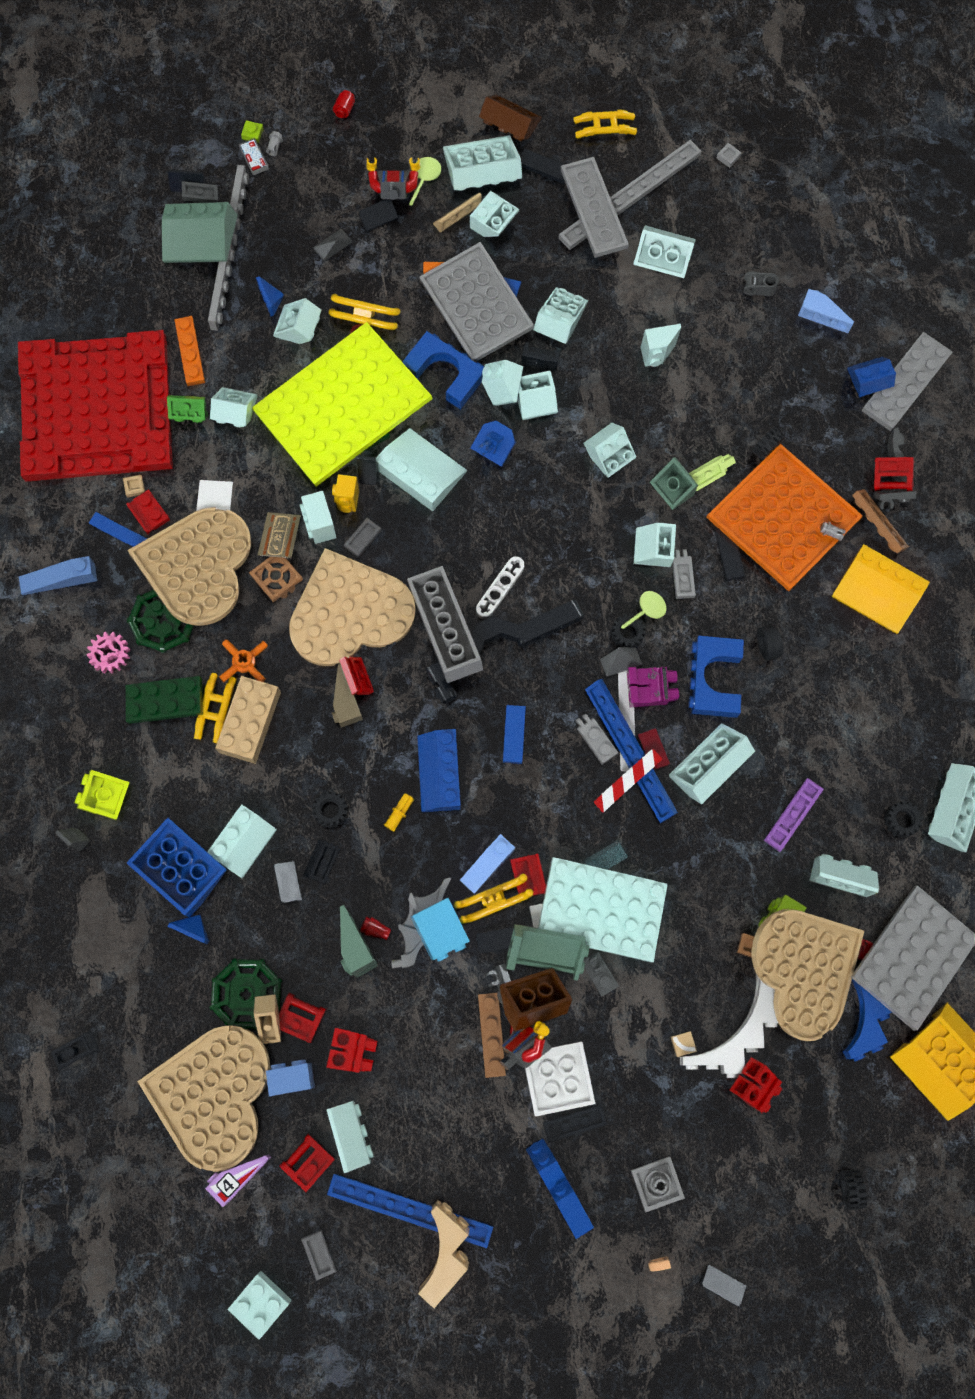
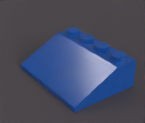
(177, 867)

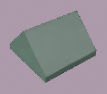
(674, 484)

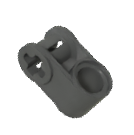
(760, 283)

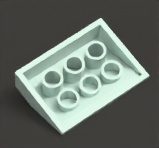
(483, 162)
(419, 468)

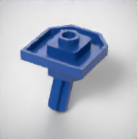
(494, 442)

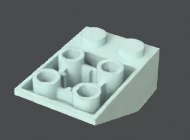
(560, 315)

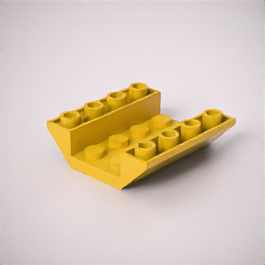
(942, 1062)

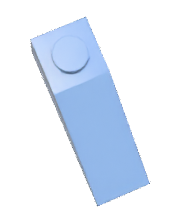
(823, 310)
(487, 863)

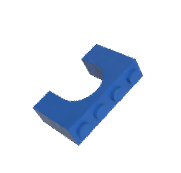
(432, 349)
(704, 699)

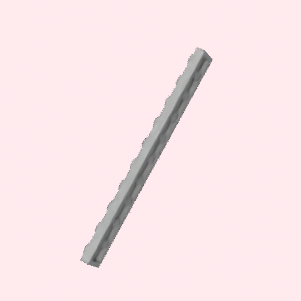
(639, 188)
(224, 268)

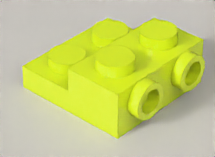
(101, 794)

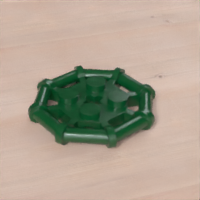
(154, 627)
(239, 984)

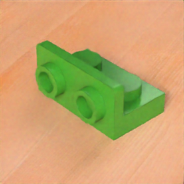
(187, 408)

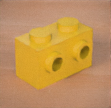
(346, 493)

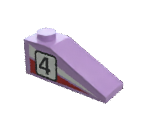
(231, 1181)

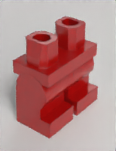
(352, 1053)
(761, 1089)

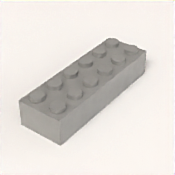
(445, 624)

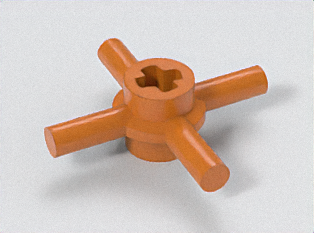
(243, 655)

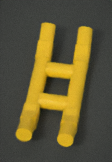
(597, 129)
(210, 696)

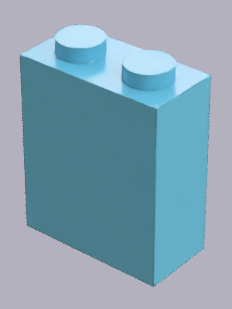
(440, 930)

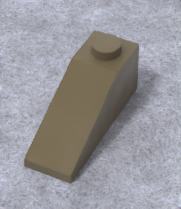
(344, 702)

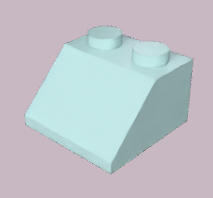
(298, 321)
(658, 344)
(502, 381)
(232, 407)

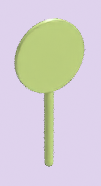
(429, 171)
(651, 604)

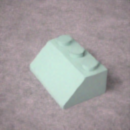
(664, 251)
(241, 841)
(844, 876)
(350, 1136)

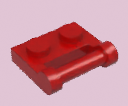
(894, 467)
(296, 1024)
(312, 1167)

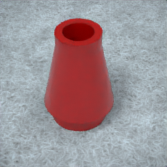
(374, 928)

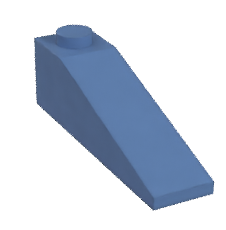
(60, 575)

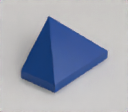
(271, 296)
(191, 927)

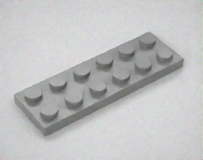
(594, 207)
(912, 377)

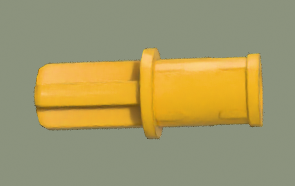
(399, 812)

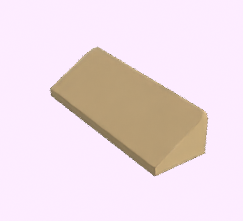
(458, 213)

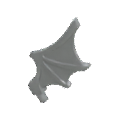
(411, 937)

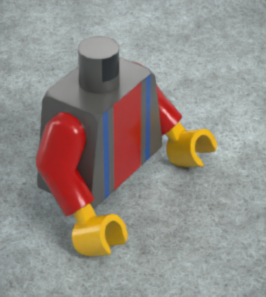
(393, 183)
(525, 1046)

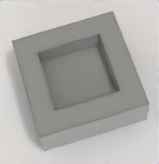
(728, 155)

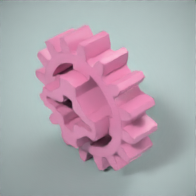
(111, 660)

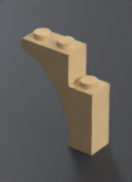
(450, 1262)

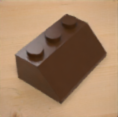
(509, 117)
(534, 999)

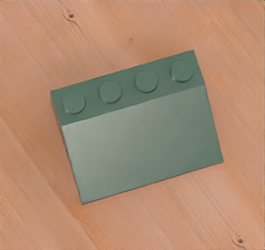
(197, 232)
(354, 950)

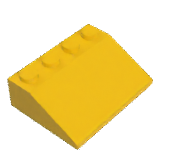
(880, 589)

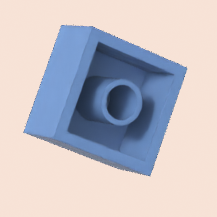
(290, 1079)

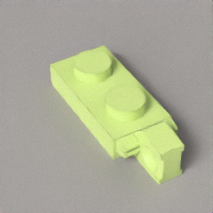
(712, 470)

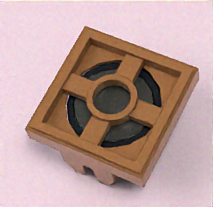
(275, 578)

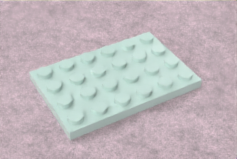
(605, 906)

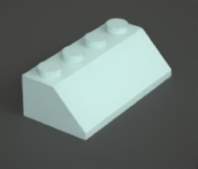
(712, 763)
(955, 811)

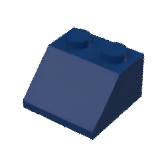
(872, 376)

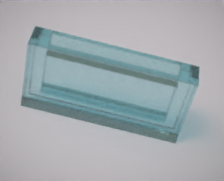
(607, 857)

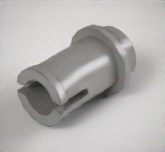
(275, 140)
(833, 531)

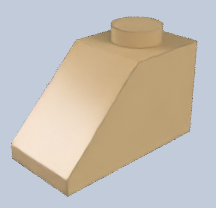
(267, 1019)

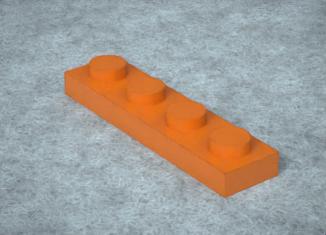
(189, 351)

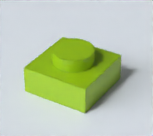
(252, 130)

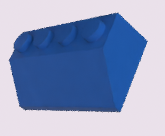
(438, 771)

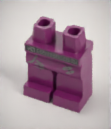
(650, 686)

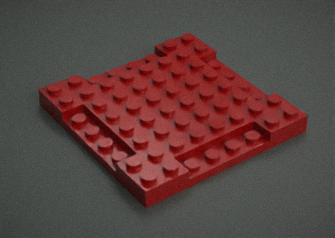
(94, 406)

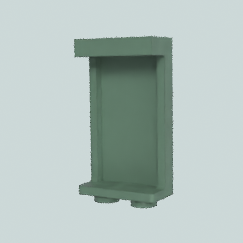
(547, 950)

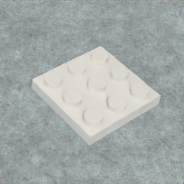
(560, 1080)

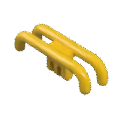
(364, 312)
(493, 899)

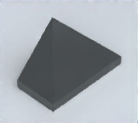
(332, 245)
(620, 660)

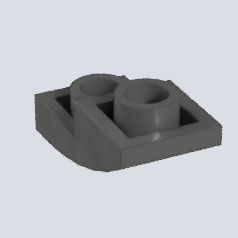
(895, 443)

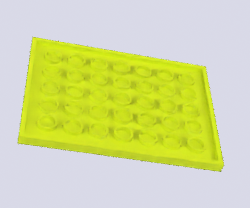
(341, 403)

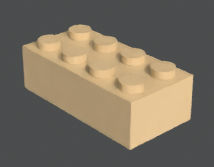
(248, 719)

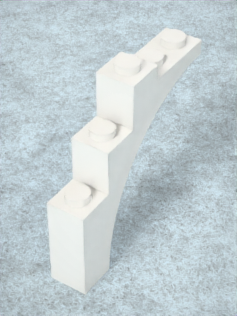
(749, 1036)

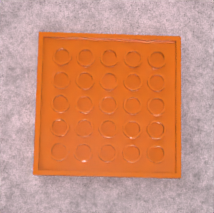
(780, 514)

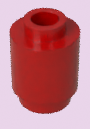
(344, 104)

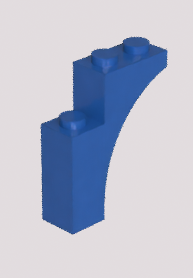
(868, 1033)
(559, 1188)

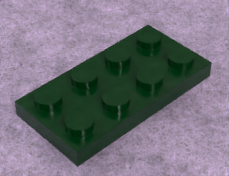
(164, 699)

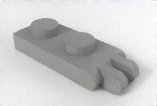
(683, 575)
(596, 739)

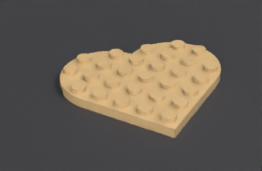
(195, 564)
(349, 608)
(808, 967)
(209, 1094)

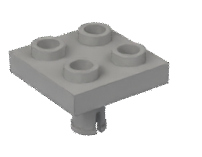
(657, 1184)

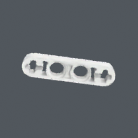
(501, 588)

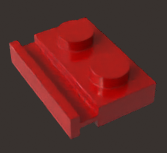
(148, 512)
(356, 675)
(532, 868)

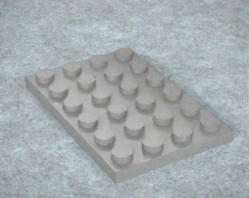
(476, 302)
(915, 958)

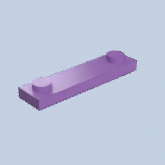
(793, 814)

